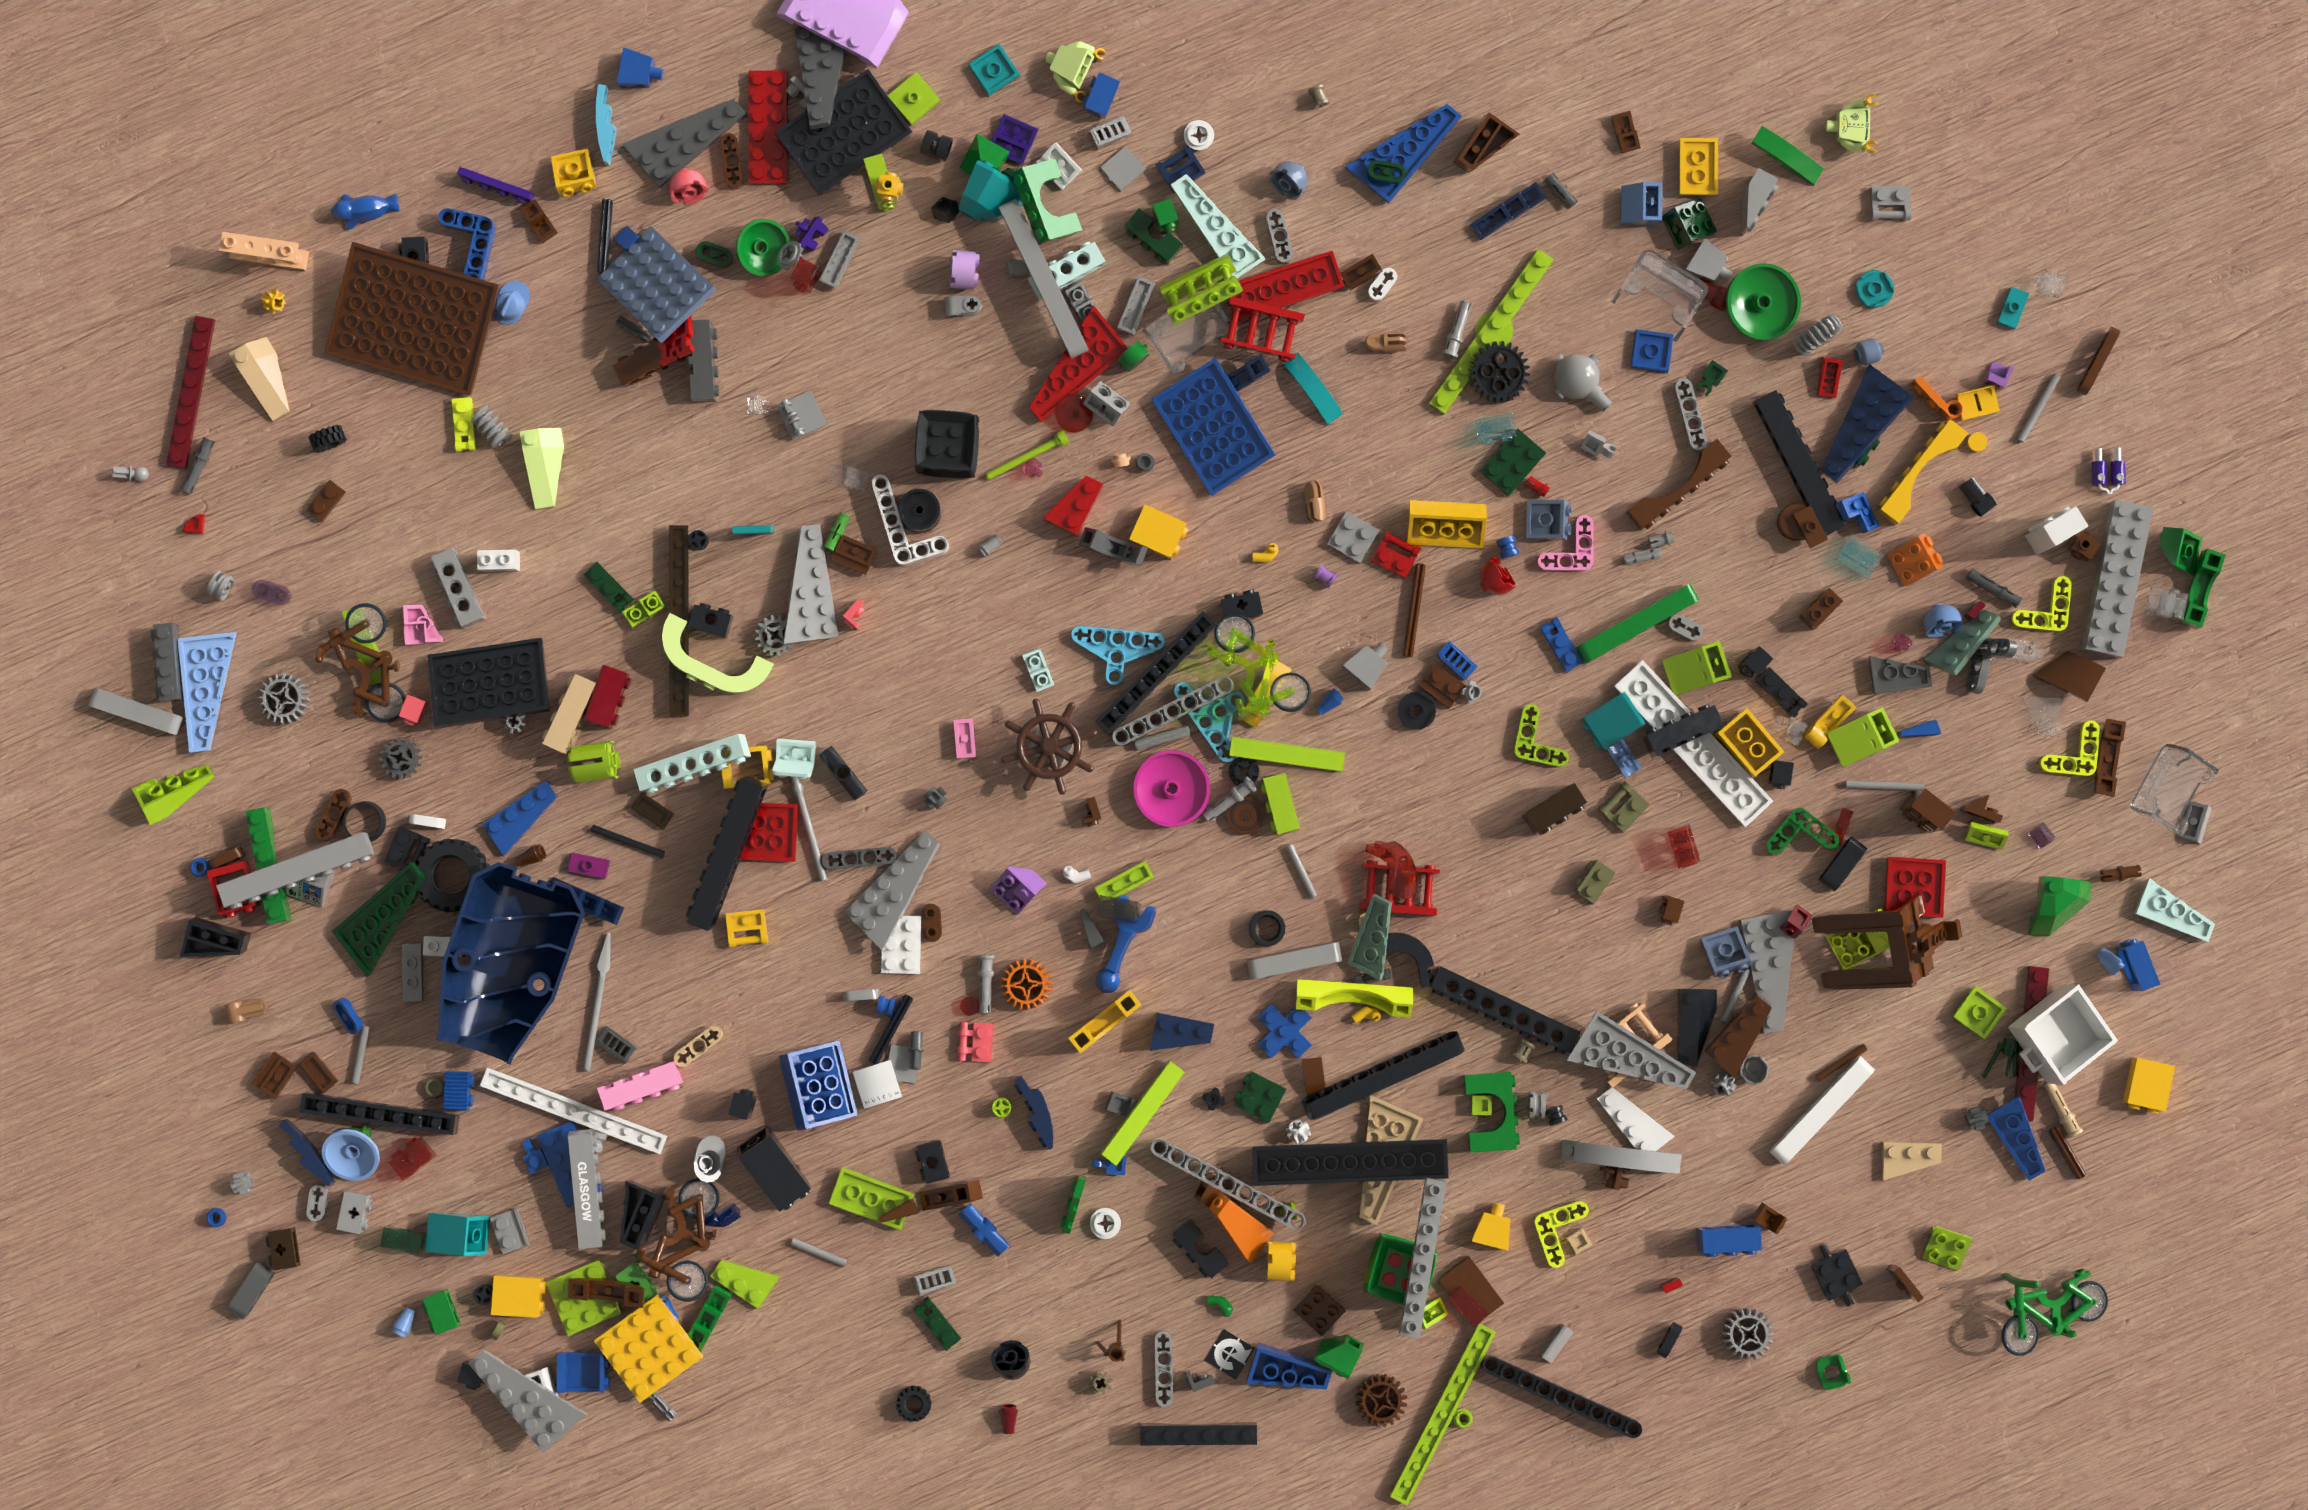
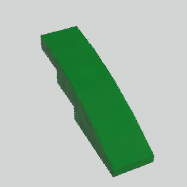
(1787, 155)
(709, 1316)

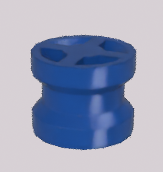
(886, 1006)

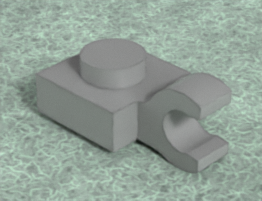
(1596, 444)

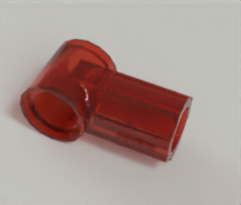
(1715, 295)

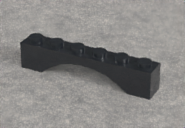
(1206, 1434)

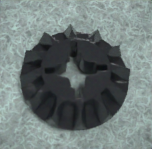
(1243, 762)

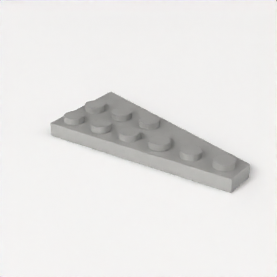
(810, 596)
(1770, 963)
(1618, 1050)

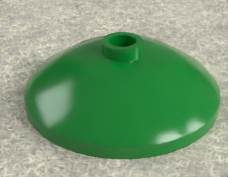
(770, 237)

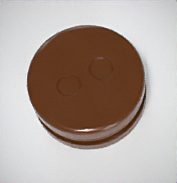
(1786, 523)

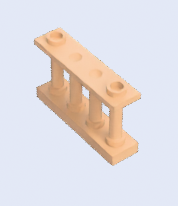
(264, 251)
(1659, 1040)

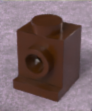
(1670, 910)

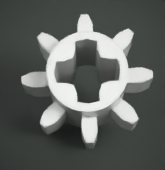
(1298, 1131)

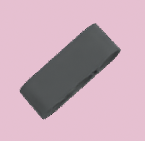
(250, 1290)

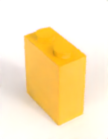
(1158, 532)
(2148, 1085)
(518, 1296)

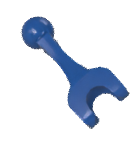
(1108, 978)

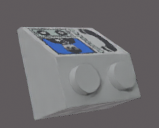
(314, 891)

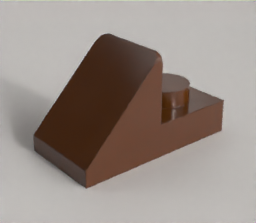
(1977, 809)

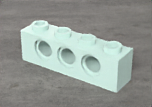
(1078, 271)

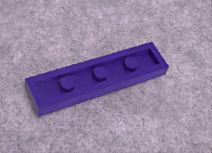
(502, 188)

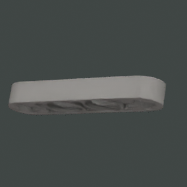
(1693, 414)
(1163, 1368)

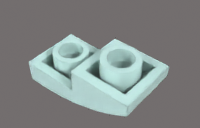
(1038, 669)

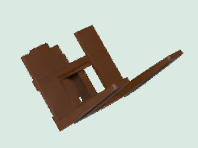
(1908, 960)

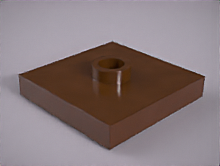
(1904, 1283)

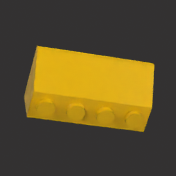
(1446, 524)

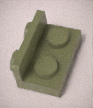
(1594, 881)

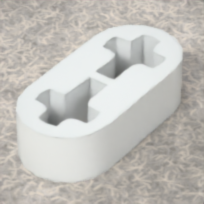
(1379, 281)
(427, 821)

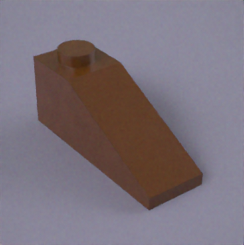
(951, 1195)

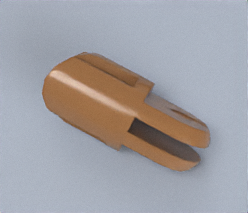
(1386, 342)
(1314, 502)

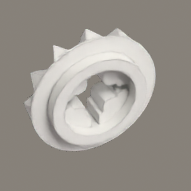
(1205, 129)
(1099, 1229)

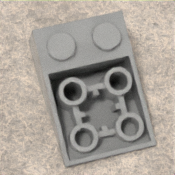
(1754, 197)

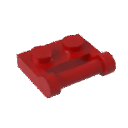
(1393, 560)

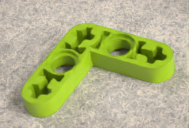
(1529, 741)

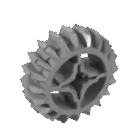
(1817, 335)
(280, 704)
(1753, 1326)

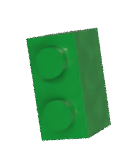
(1165, 216)
(441, 1312)

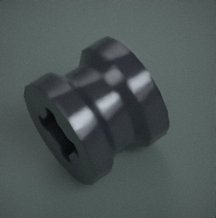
(696, 537)
(1555, 1115)
(480, 1294)

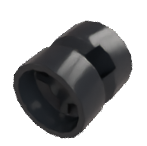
(942, 148)

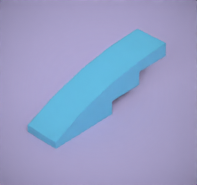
(605, 131)

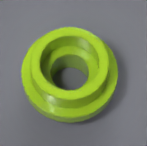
(1469, 1418)

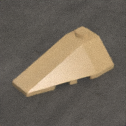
(261, 370)

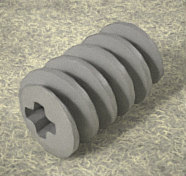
(490, 427)

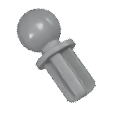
(140, 473)

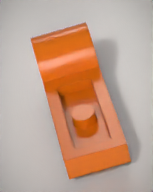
(1934, 401)

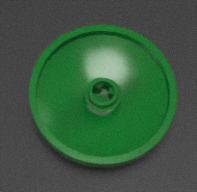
(1763, 301)

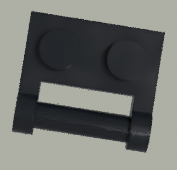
(402, 846)

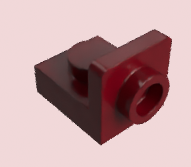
(1796, 922)

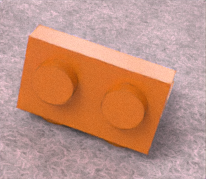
(1915, 559)

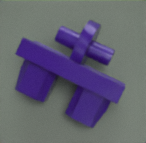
(815, 226)

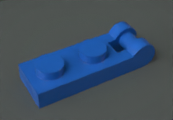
(1561, 645)

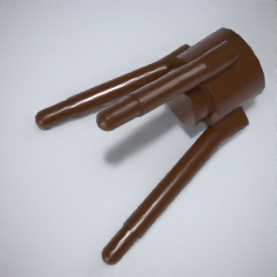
(1115, 1350)

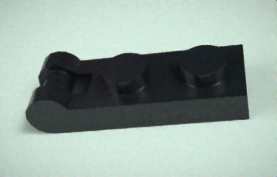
(1781, 692)

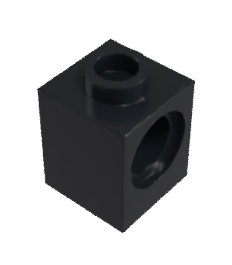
(1781, 774)

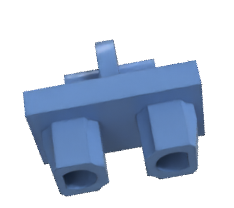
(1623, 758)

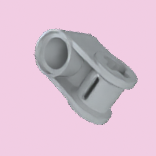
(958, 306)

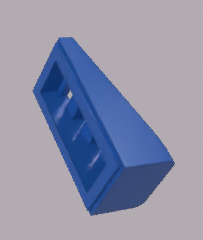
(1461, 655)
(1928, 728)

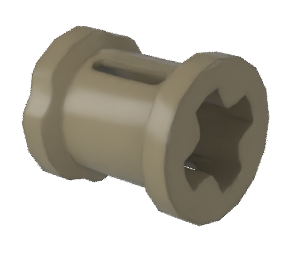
(1318, 96)
(1523, 1050)

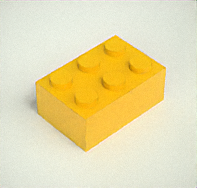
(1749, 743)

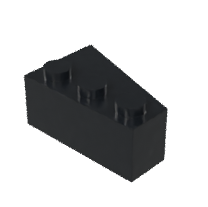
(211, 938)
(640, 1214)

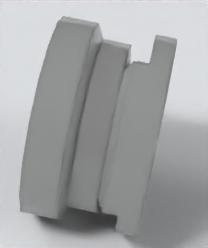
(220, 585)
(1536, 1104)

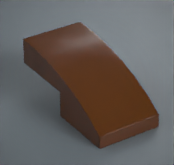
(1625, 132)
(538, 221)
(1313, 1075)

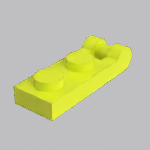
(463, 425)

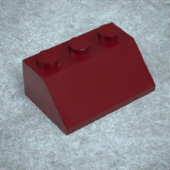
(608, 697)

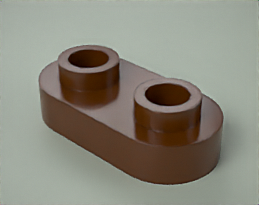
(931, 922)

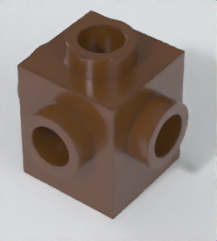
(2083, 546)

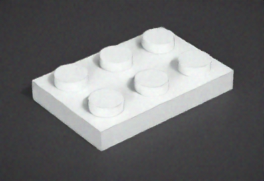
(903, 948)

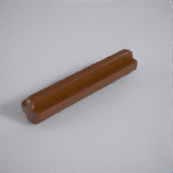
(2067, 1152)

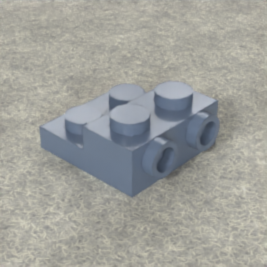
(1548, 519)
(1726, 952)

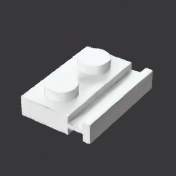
(1067, 166)

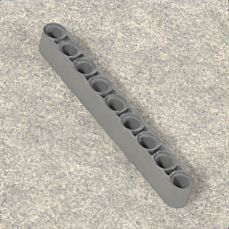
(1043, 278)
(1218, 1182)

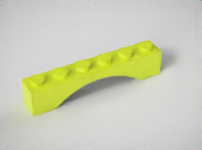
(1391, 999)

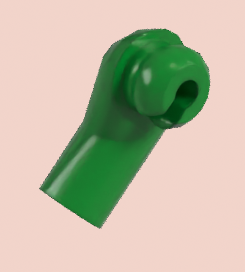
(1222, 1302)

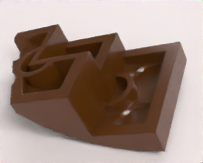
(2072, 675)

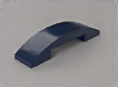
(1249, 373)

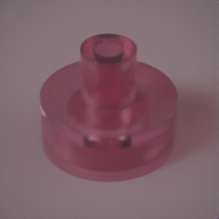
(1033, 468)
(1901, 642)

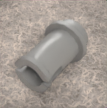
(1662, 539)
(990, 545)

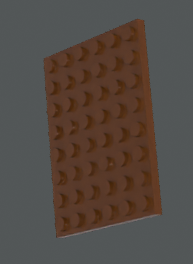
(412, 318)

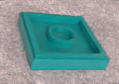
(994, 70)
(753, 529)

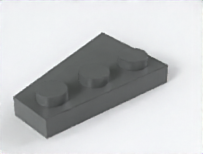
(1897, 676)

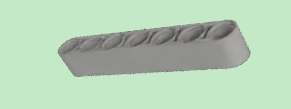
(1163, 712)

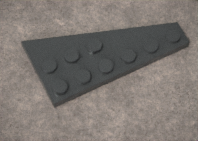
(820, 70)
(678, 144)

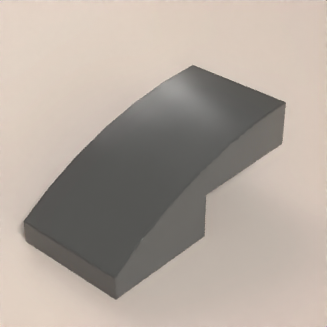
(1120, 1104)

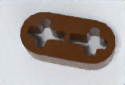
(226, 858)

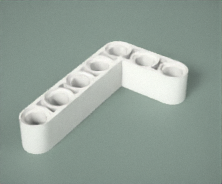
(898, 528)

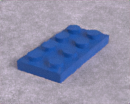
(556, 1150)

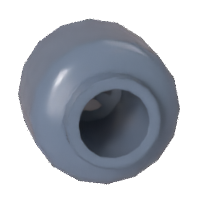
(1868, 351)

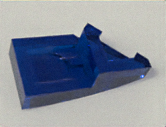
(724, 1219)

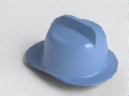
(511, 302)

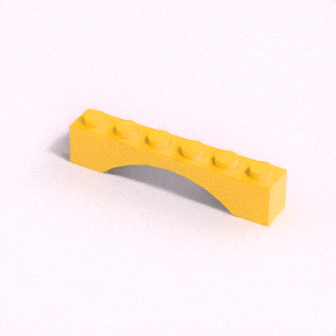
(1899, 501)

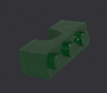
(1164, 248)

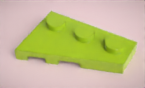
(745, 1282)

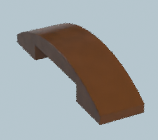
(2108, 757)
(606, 1289)

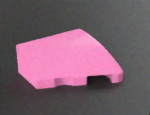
(418, 626)

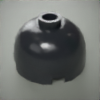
(1011, 1360)

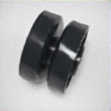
(928, 518)

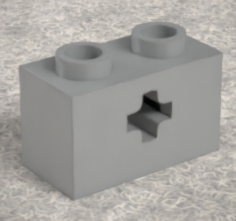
(347, 1220)

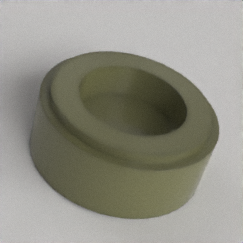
(434, 1087)
(498, 1330)

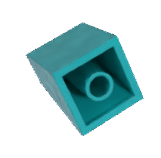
(1612, 721)
(457, 1234)

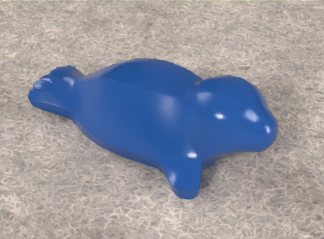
(363, 208)

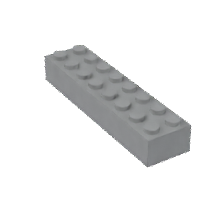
(2116, 579)

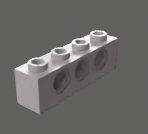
(474, 613)

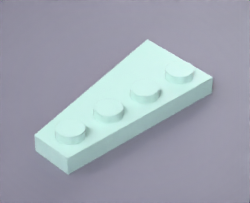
(2164, 908)

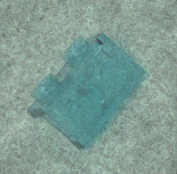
(1495, 428)

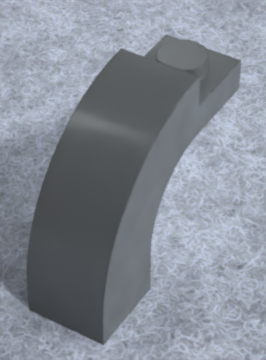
(1112, 547)

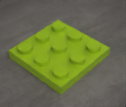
(581, 1314)

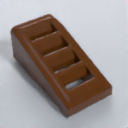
(903, 1210)

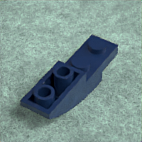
(1041, 1119)

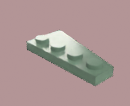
(1963, 644)
(1371, 942)

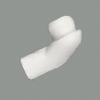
(1075, 876)

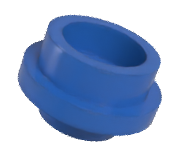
(194, 867)
(210, 1217)

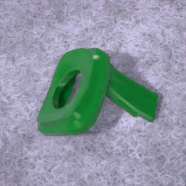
(1843, 1377)

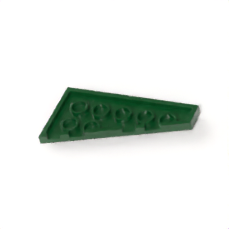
(374, 923)

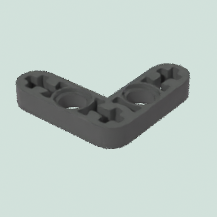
(1977, 677)

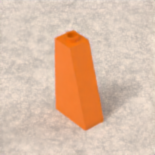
(1242, 1228)

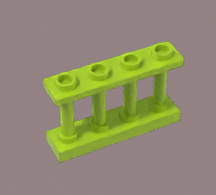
(1197, 279)

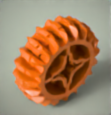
(1009, 985)

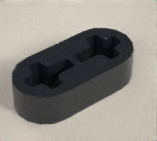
(1669, 1340)

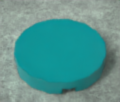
(1874, 289)

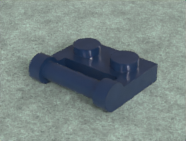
(1191, 167)

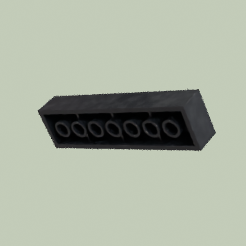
(727, 853)

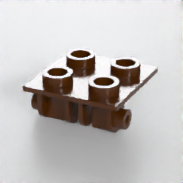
(1319, 1310)

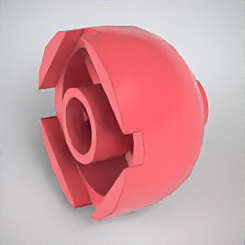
(687, 186)

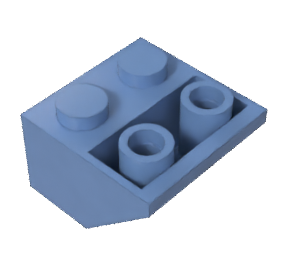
(1641, 203)

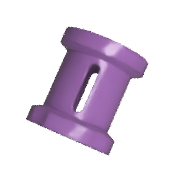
(1325, 576)

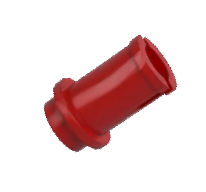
(1538, 486)

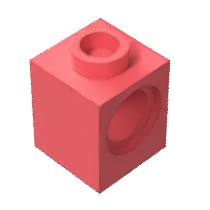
(413, 710)

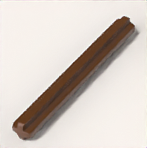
(1414, 609)

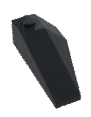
(1695, 1018)

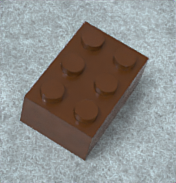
(1927, 811)

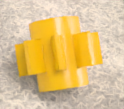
(273, 301)

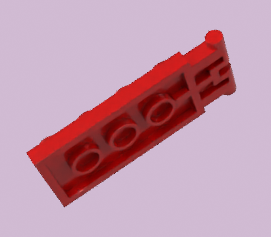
(677, 343)

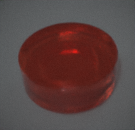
(969, 1006)

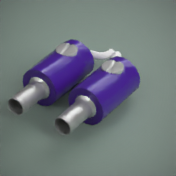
(2099, 470)

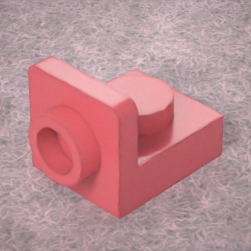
(854, 611)

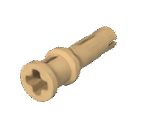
(2066, 1117)

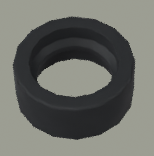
(1281, 931)

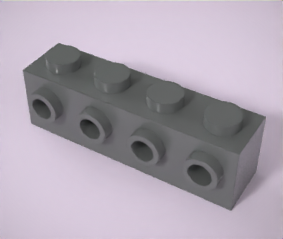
(167, 662)

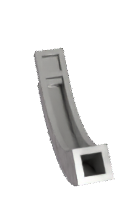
(1621, 1157)

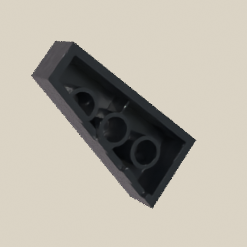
(1681, 732)

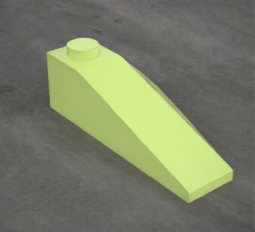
(543, 459)

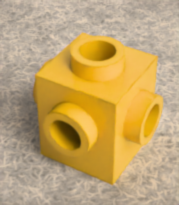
(891, 193)

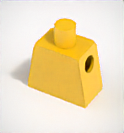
(1493, 1228)

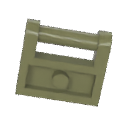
(1628, 811)

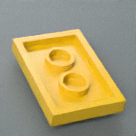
(1698, 167)

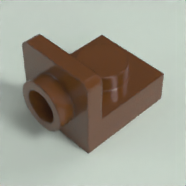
(1092, 808)

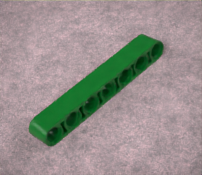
(1637, 623)

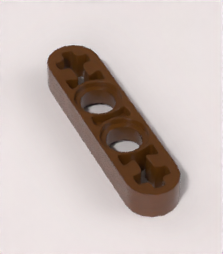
(2098, 361)

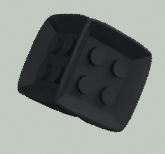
(946, 444)

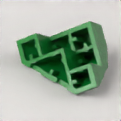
(2057, 902)

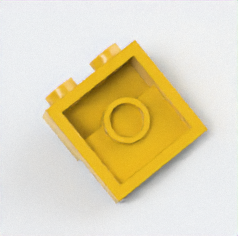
(573, 172)

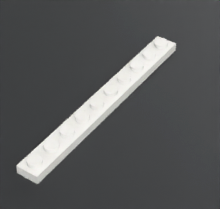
(574, 1110)

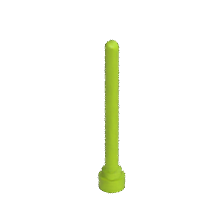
(1060, 439)

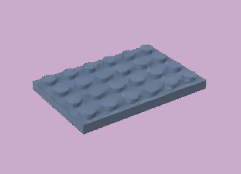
(656, 284)

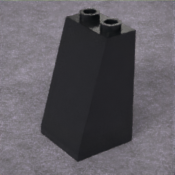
(773, 1169)

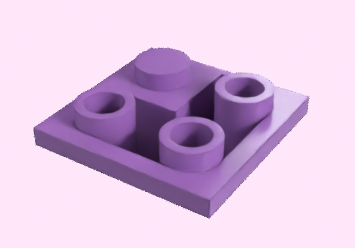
(1017, 887)

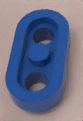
(347, 1015)

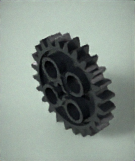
(1511, 360)

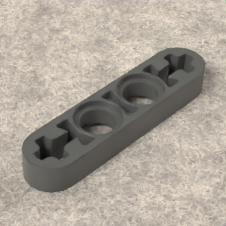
(859, 855)

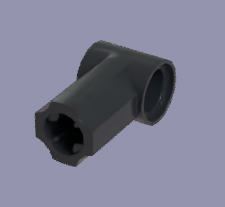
(1980, 500)

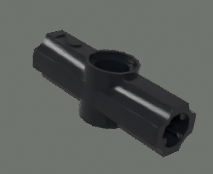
(851, 782)

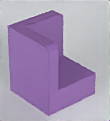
(1998, 375)

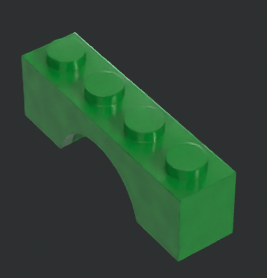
(2205, 573)

